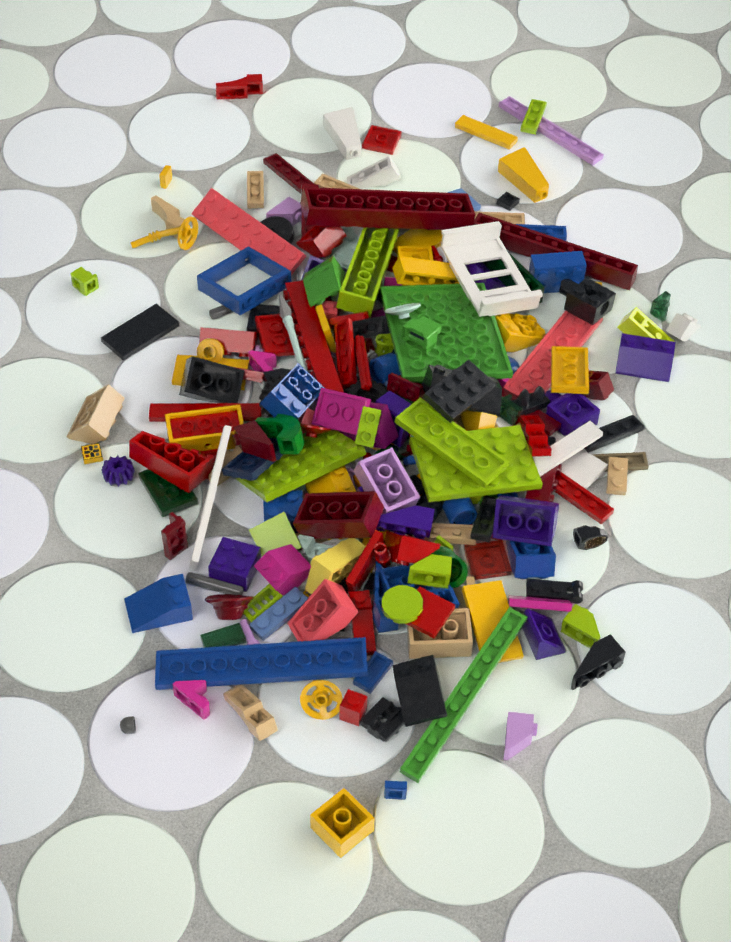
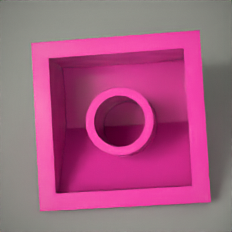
(284, 568)

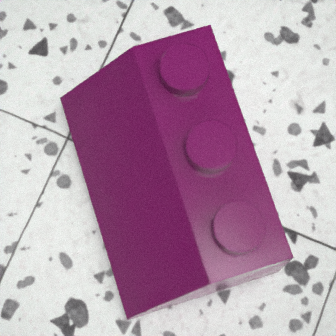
(386, 429)

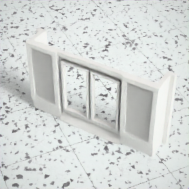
(483, 244)

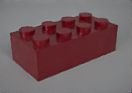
(339, 515)

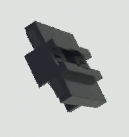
(383, 730)

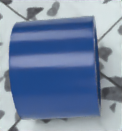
(383, 366)
(460, 511)

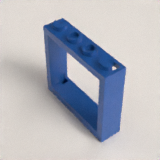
(241, 304)

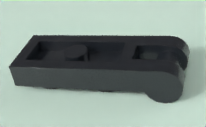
(555, 590)

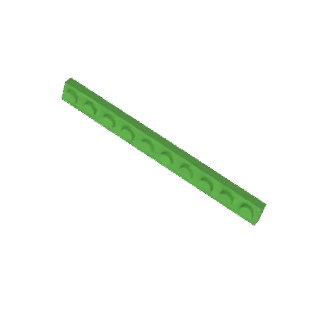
(463, 695)

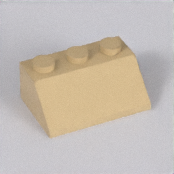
(96, 416)
(451, 641)

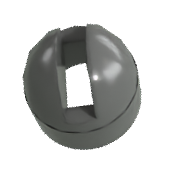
(128, 725)

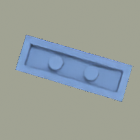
(278, 613)

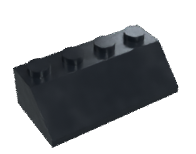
(488, 404)

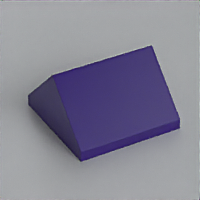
(542, 635)

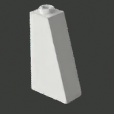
(344, 132)

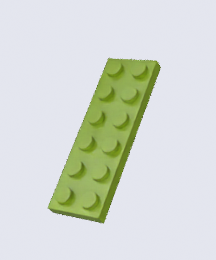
(452, 443)

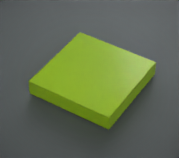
(274, 534)

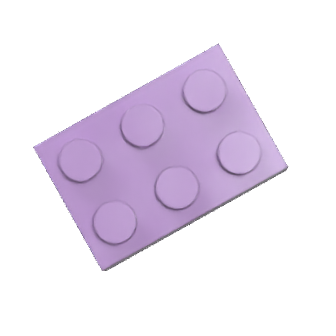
(388, 479)

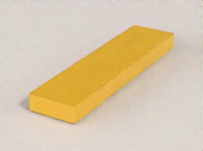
(486, 132)

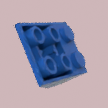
(293, 393)

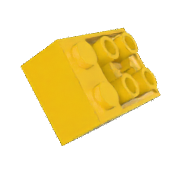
(519, 331)

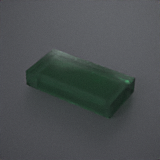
(226, 636)

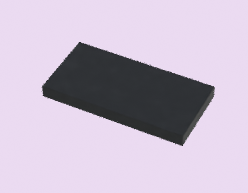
(140, 331)

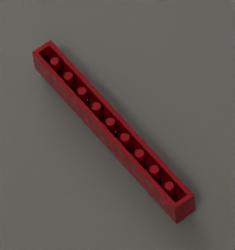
(530, 242)

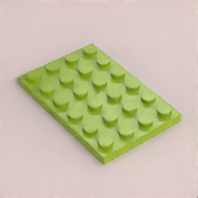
(316, 459)
(446, 482)

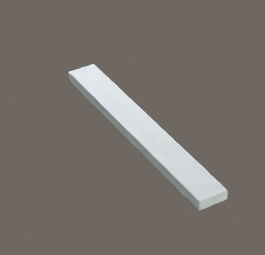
(209, 498)

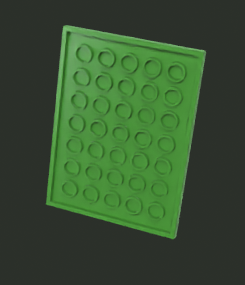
(461, 335)

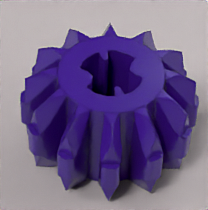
(118, 470)

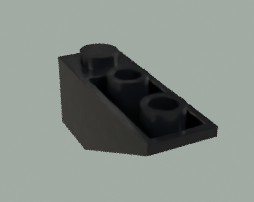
(601, 658)

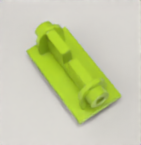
(367, 426)

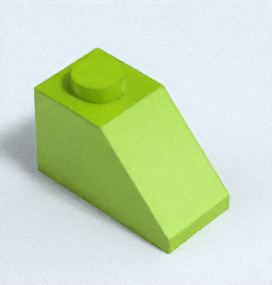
(431, 571)
(581, 626)

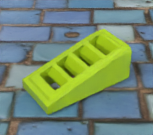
(264, 594)

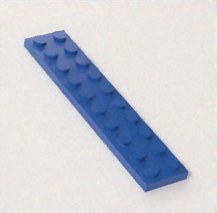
(263, 663)

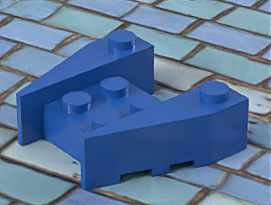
(392, 576)

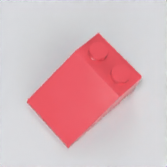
(323, 613)

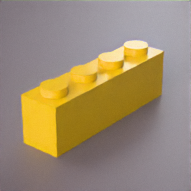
(423, 272)

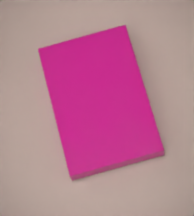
(339, 411)
(539, 603)

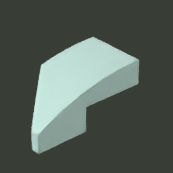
(312, 548)

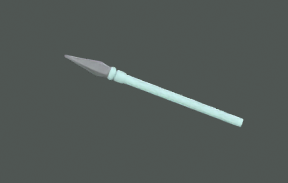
(285, 314)

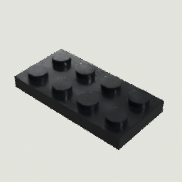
(459, 391)

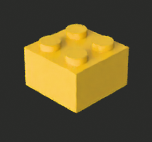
(342, 822)

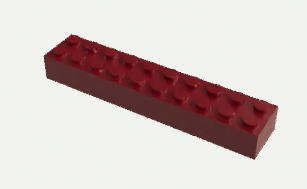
(386, 208)

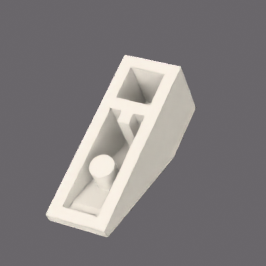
(375, 175)

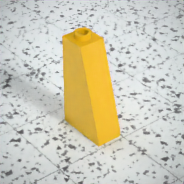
(524, 174)

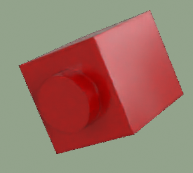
(353, 707)

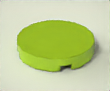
(402, 604)

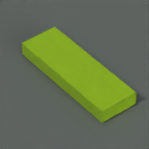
(533, 116)

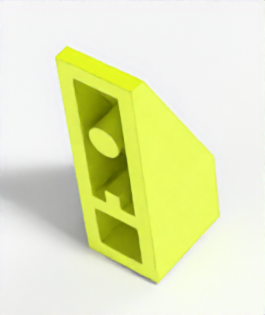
(640, 325)

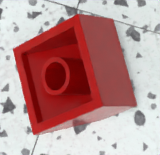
(321, 240)

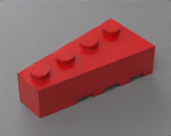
(170, 461)

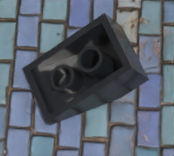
(211, 381)
(419, 690)

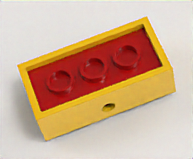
(203, 427)

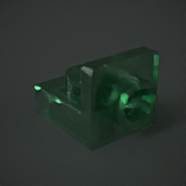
(660, 306)
(509, 410)

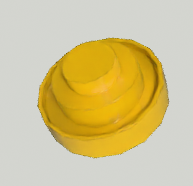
(210, 350)

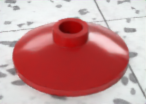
(312, 431)

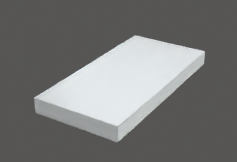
(582, 466)

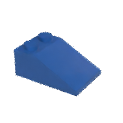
(531, 560)
(159, 604)

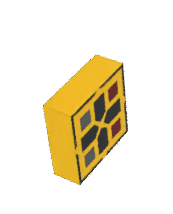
(91, 453)

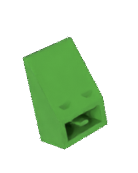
(323, 281)

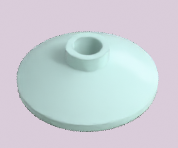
(403, 310)

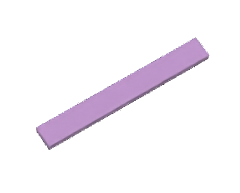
(554, 132)

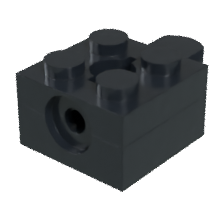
(587, 299)

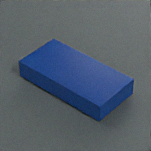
(377, 667)

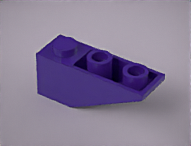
(410, 520)

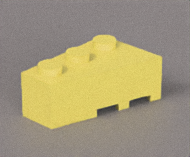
(334, 563)

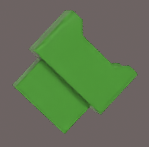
(421, 332)

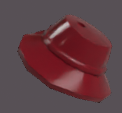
(229, 605)

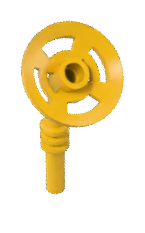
(184, 233)
(321, 698)

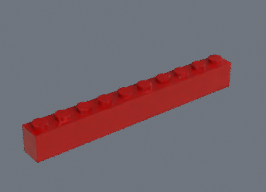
(311, 337)

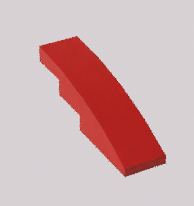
(535, 435)

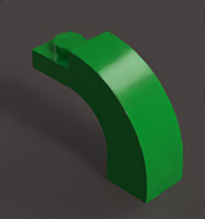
(286, 430)

